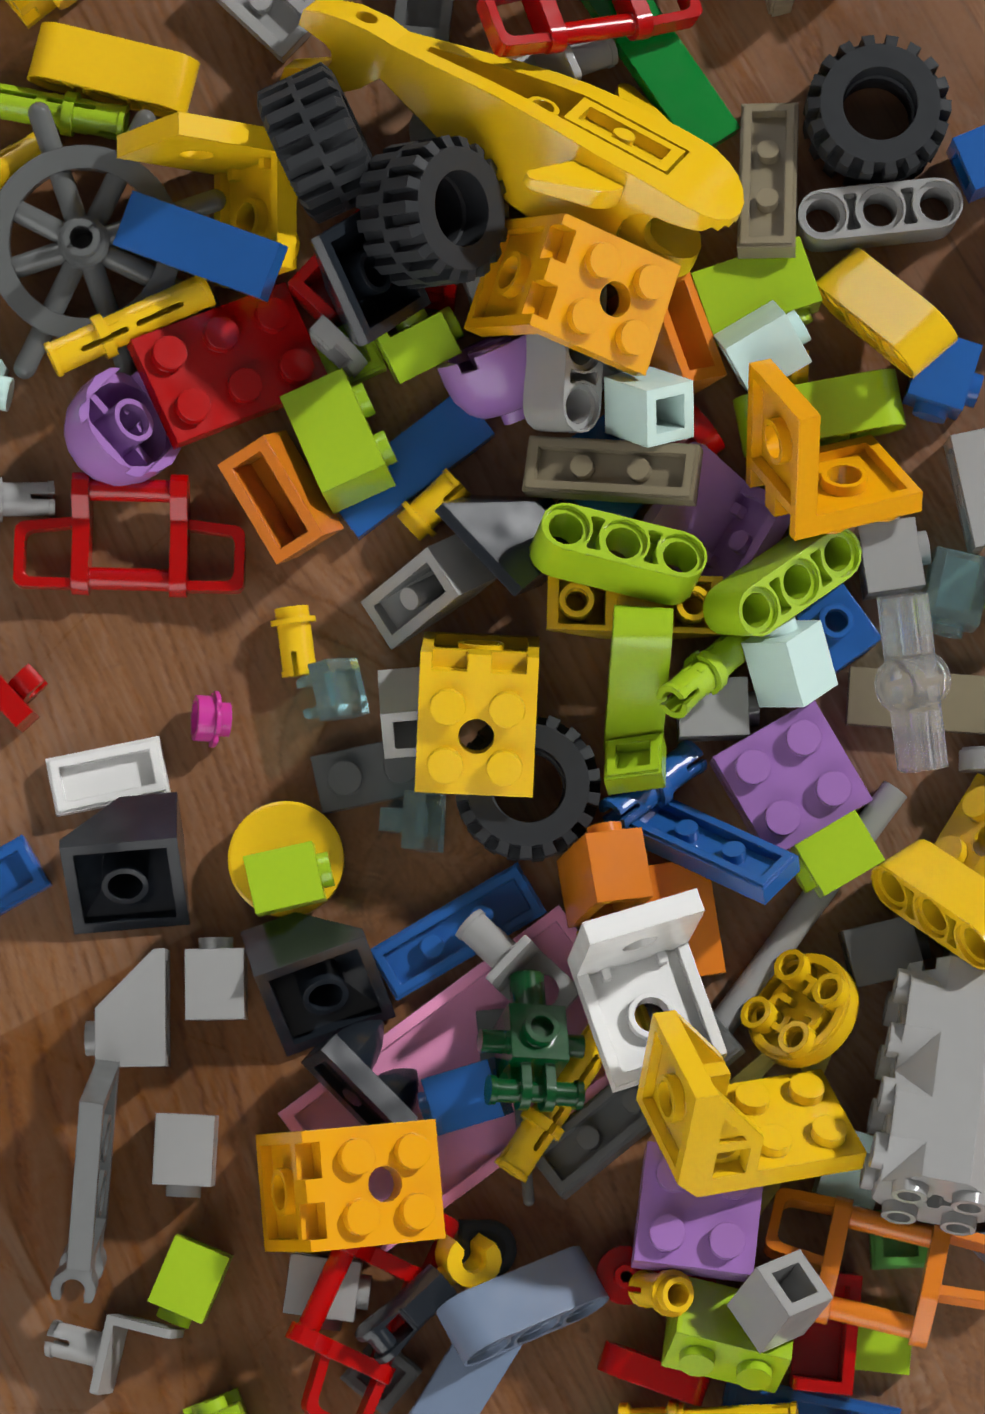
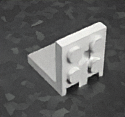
(635, 961)

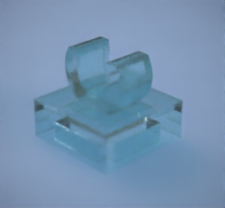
(336, 688)
(419, 821)

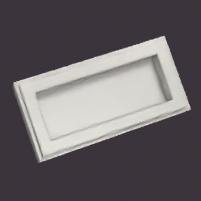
(103, 774)

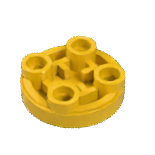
(281, 826)
(802, 1010)

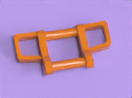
(847, 1216)

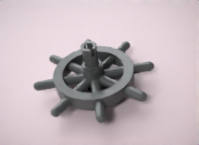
(81, 241)

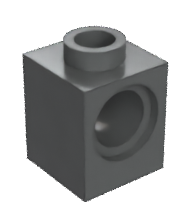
(879, 949)

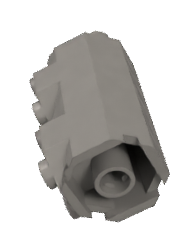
(931, 1100)

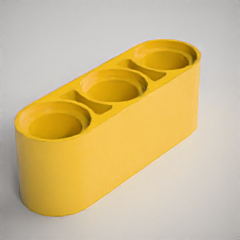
(112, 69)
(885, 312)
(936, 897)

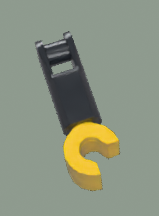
(427, 1292)

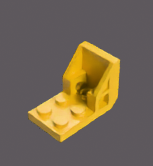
(738, 1132)

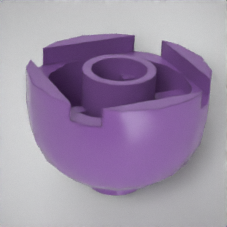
(488, 378)
(116, 430)

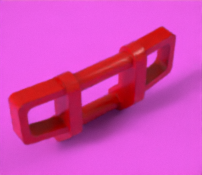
(553, 34)
(87, 578)
(317, 1308)

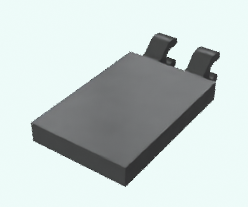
(85, 1254)

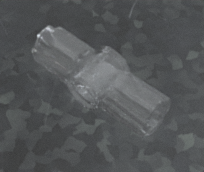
(912, 682)

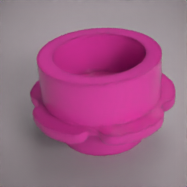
(210, 718)

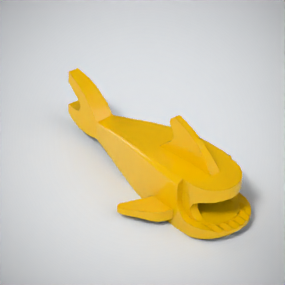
(548, 134)

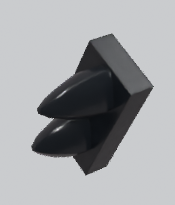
(345, 1070)

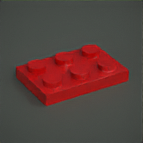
(225, 365)

